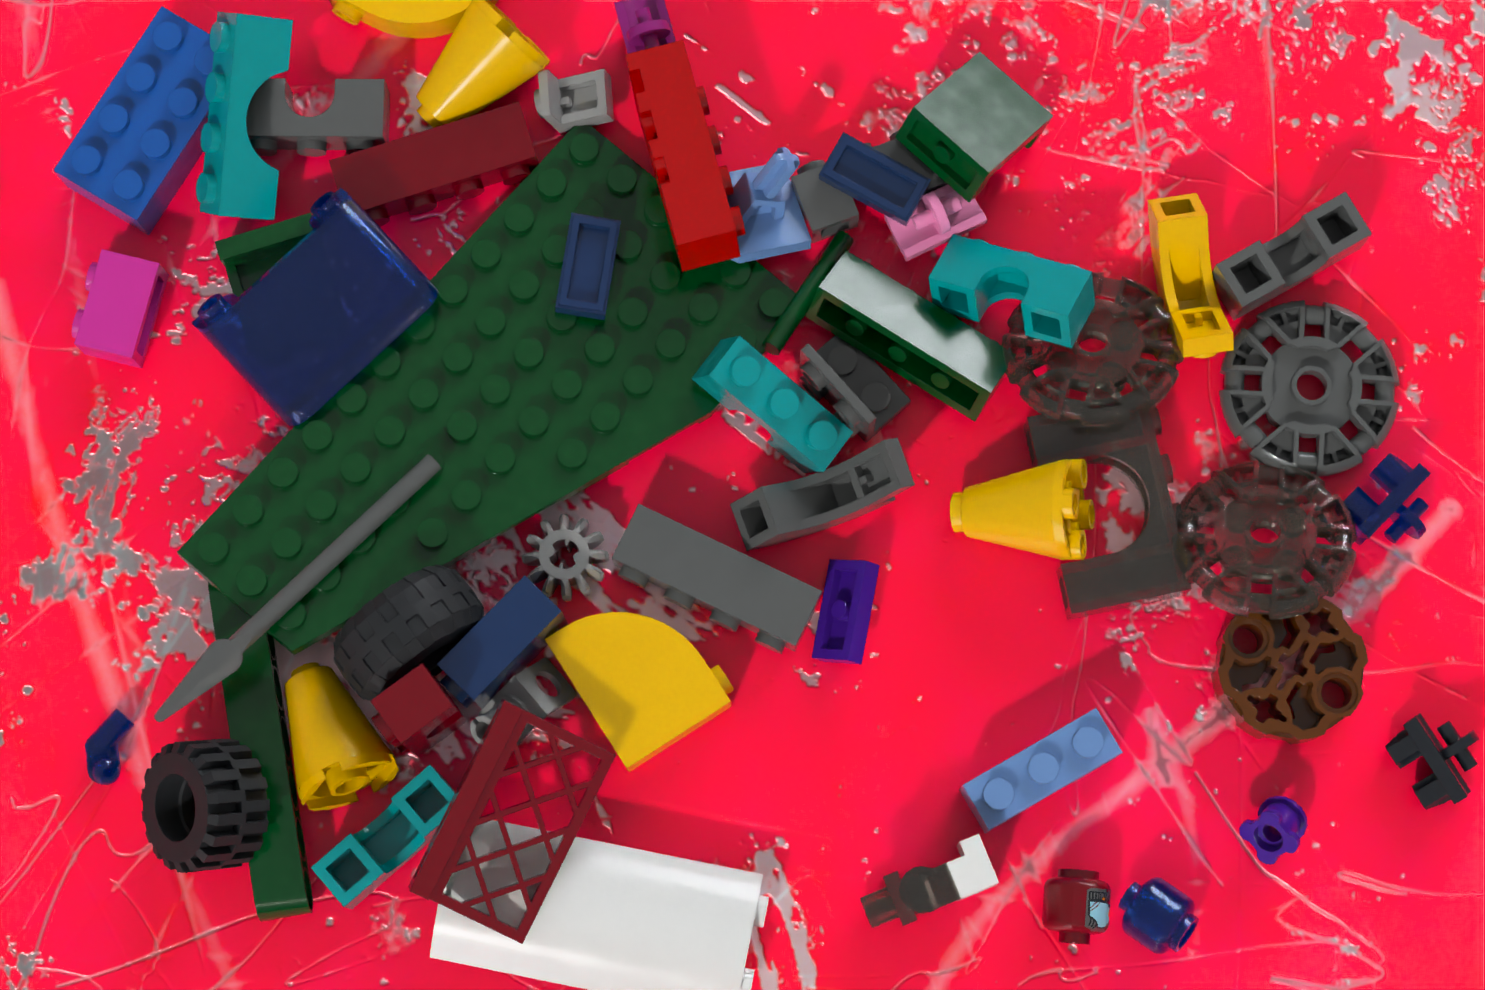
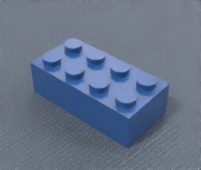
(145, 125)

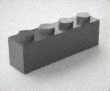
(715, 578)

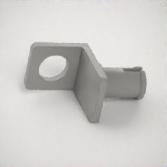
(526, 694)

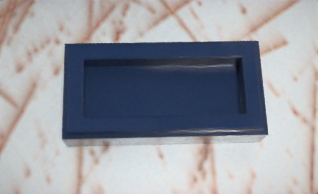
(874, 179)
(587, 266)

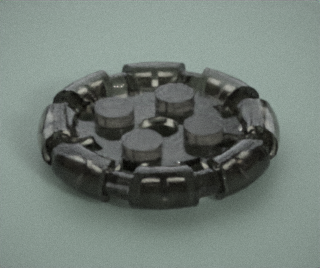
(1100, 372)
(1272, 563)

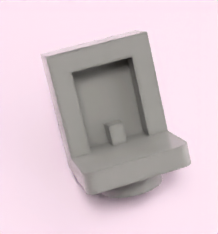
(574, 99)

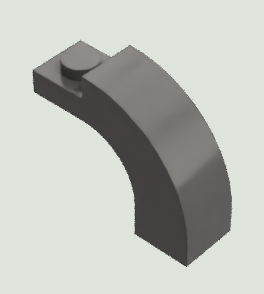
(823, 499)

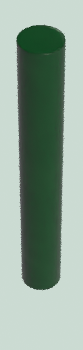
(802, 299)

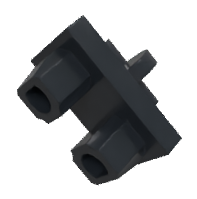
(1445, 781)

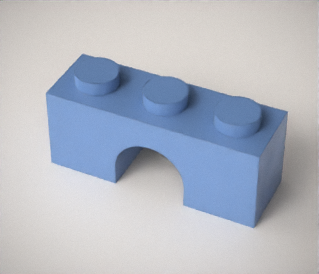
(1040, 770)

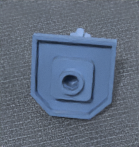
(769, 209)

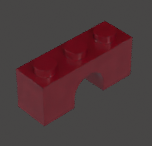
(416, 712)

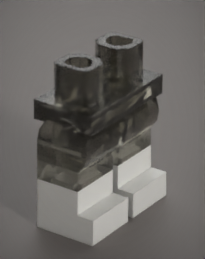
(930, 889)

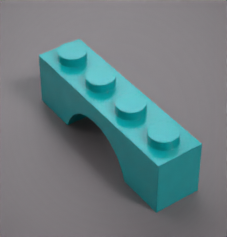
(245, 56)

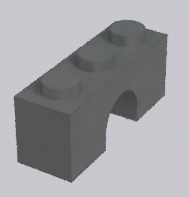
(352, 122)
(830, 209)
(1292, 257)

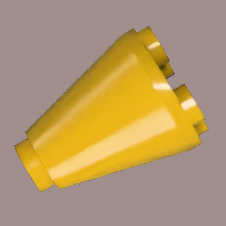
(1030, 510)

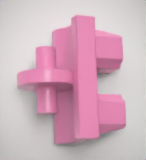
(935, 221)

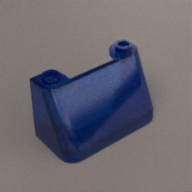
(318, 310)

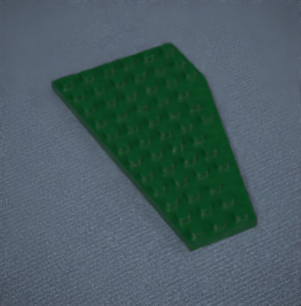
(496, 391)

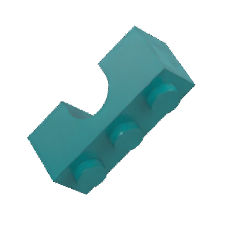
(977, 274)
(753, 385)
(388, 842)

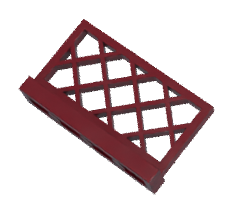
(470, 801)

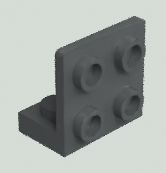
(852, 385)

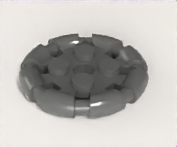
(1303, 417)

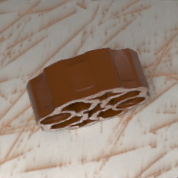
(1309, 710)

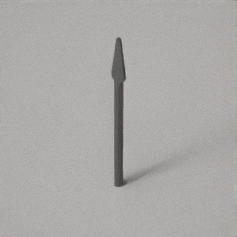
(226, 655)

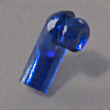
(102, 748)

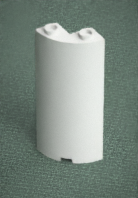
(609, 917)

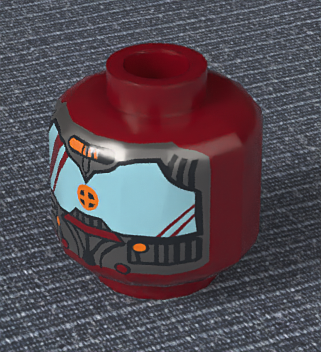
(1076, 905)

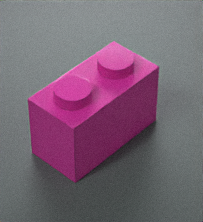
(119, 308)

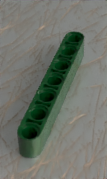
(259, 721)

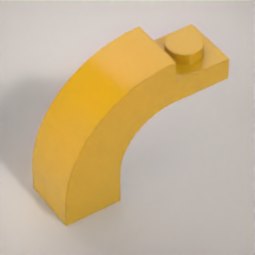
(1185, 275)

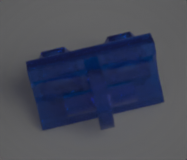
(1399, 482)

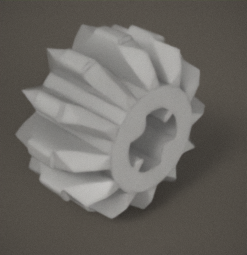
(583, 558)

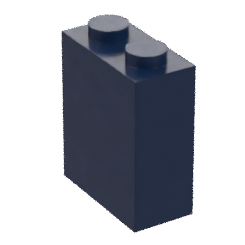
(501, 644)

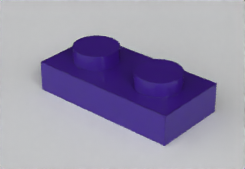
(845, 611)

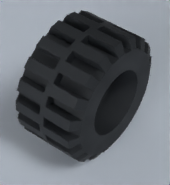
(205, 805)

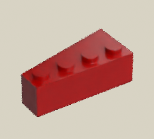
(685, 156)

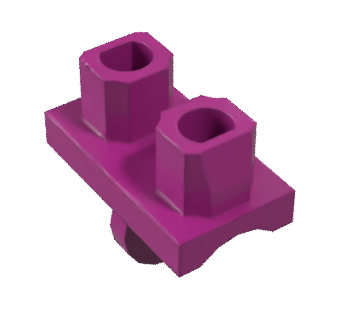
(644, 24)

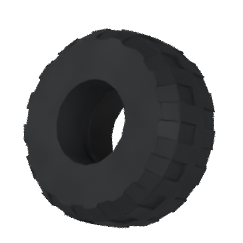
(405, 627)

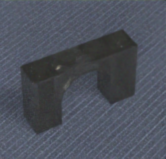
(1147, 567)

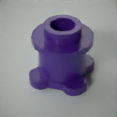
(1276, 829)

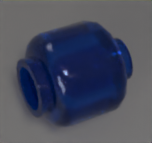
(1158, 915)

